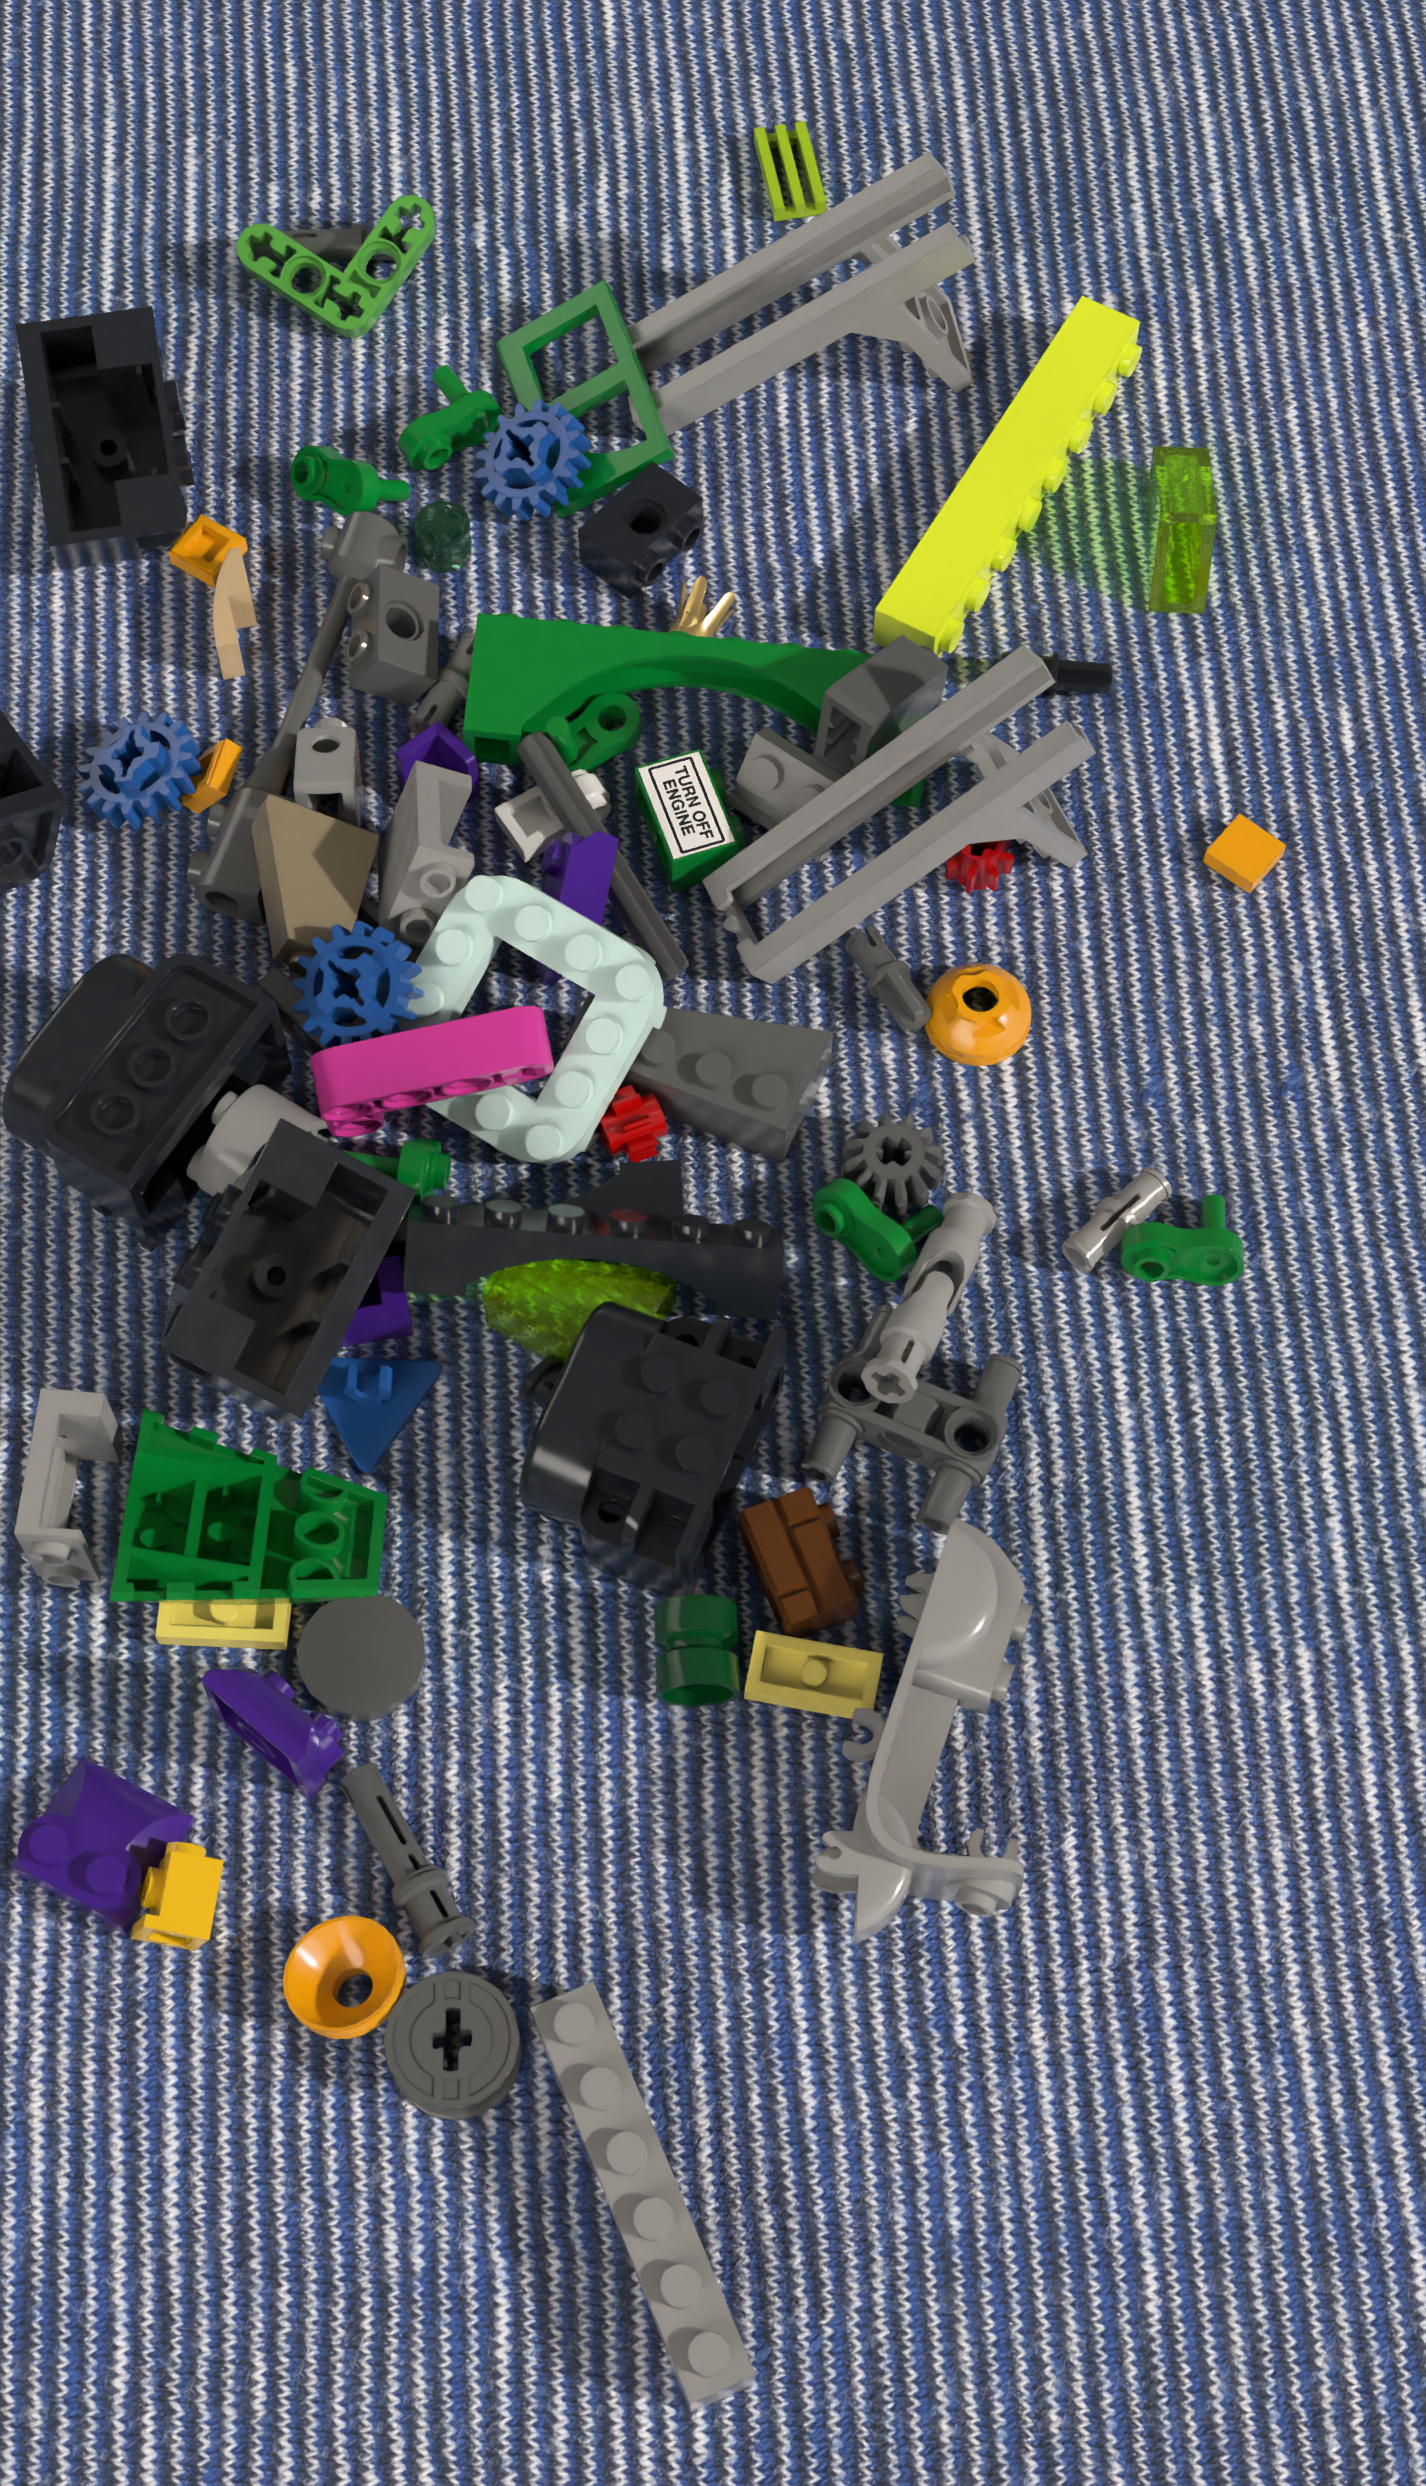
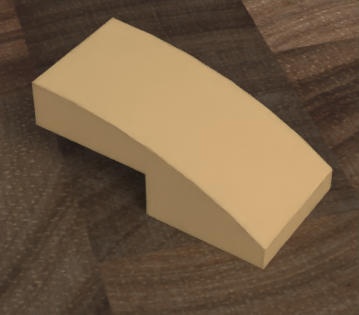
(231, 611)

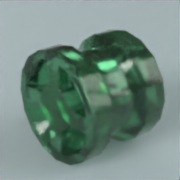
(432, 528)

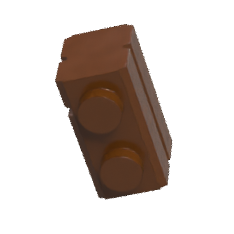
(799, 1563)

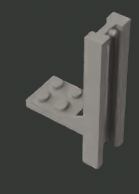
(887, 301)
(1006, 805)

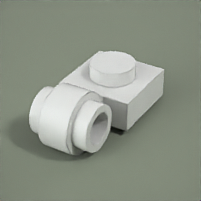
(532, 822)

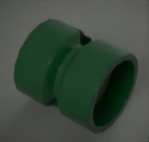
(696, 1659)

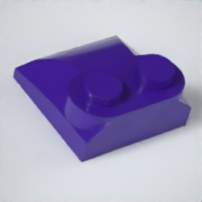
(578, 877)
(268, 1721)
(99, 1843)

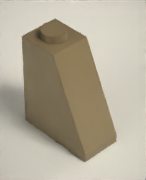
(308, 875)

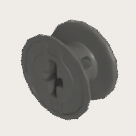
(423, 2022)

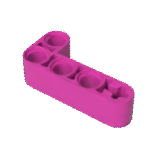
(428, 1065)

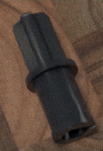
(1076, 675)

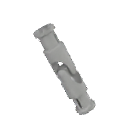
(919, 1322)

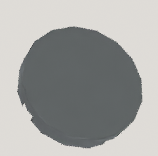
(361, 1657)

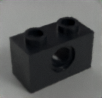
(652, 504)

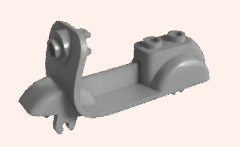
(954, 1661)

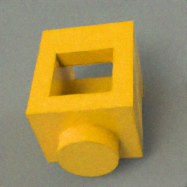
(179, 1898)

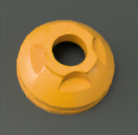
(972, 1035)
(331, 1956)

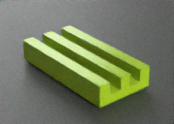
(783, 141)

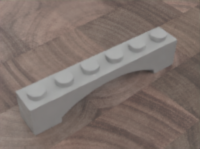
(643, 2197)

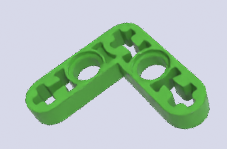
(354, 281)

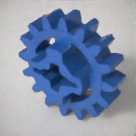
(533, 459)
(140, 770)
(332, 991)

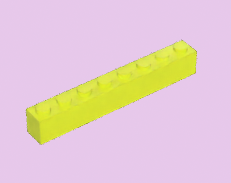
(1009, 479)

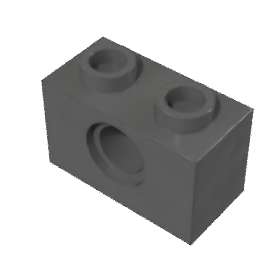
(393, 635)

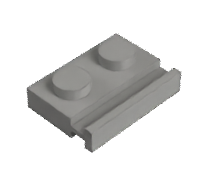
(778, 781)

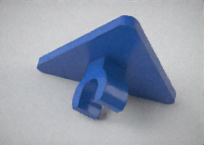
(374, 1402)

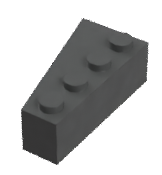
(731, 1075)

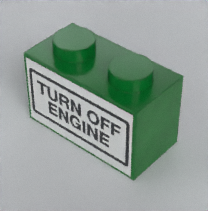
(687, 817)

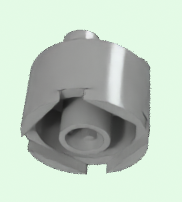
(240, 1130)

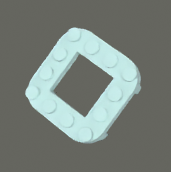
(600, 1050)

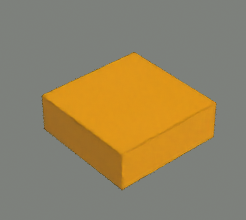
(205, 548)
(218, 770)
(1244, 853)

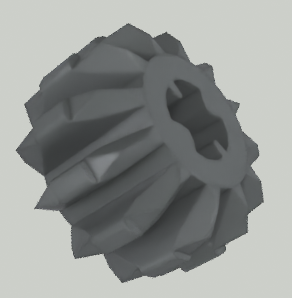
(893, 1146)

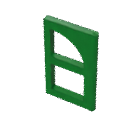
(608, 469)

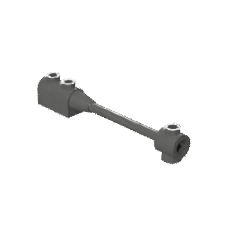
(229, 874)

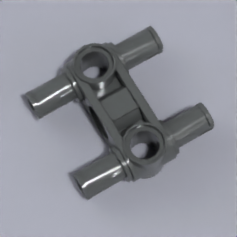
(916, 1430)

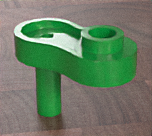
(438, 435)
(341, 483)
(587, 742)
(419, 1166)
(876, 1240)
(1195, 1255)

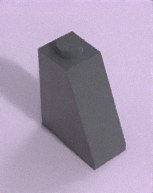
(878, 703)

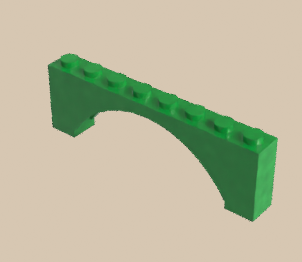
(557, 667)

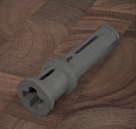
(418, 1885)

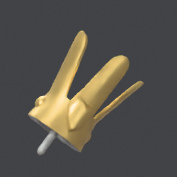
(692, 619)

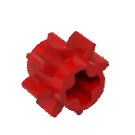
(980, 864)
(632, 1125)

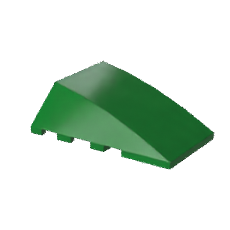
(240, 1527)

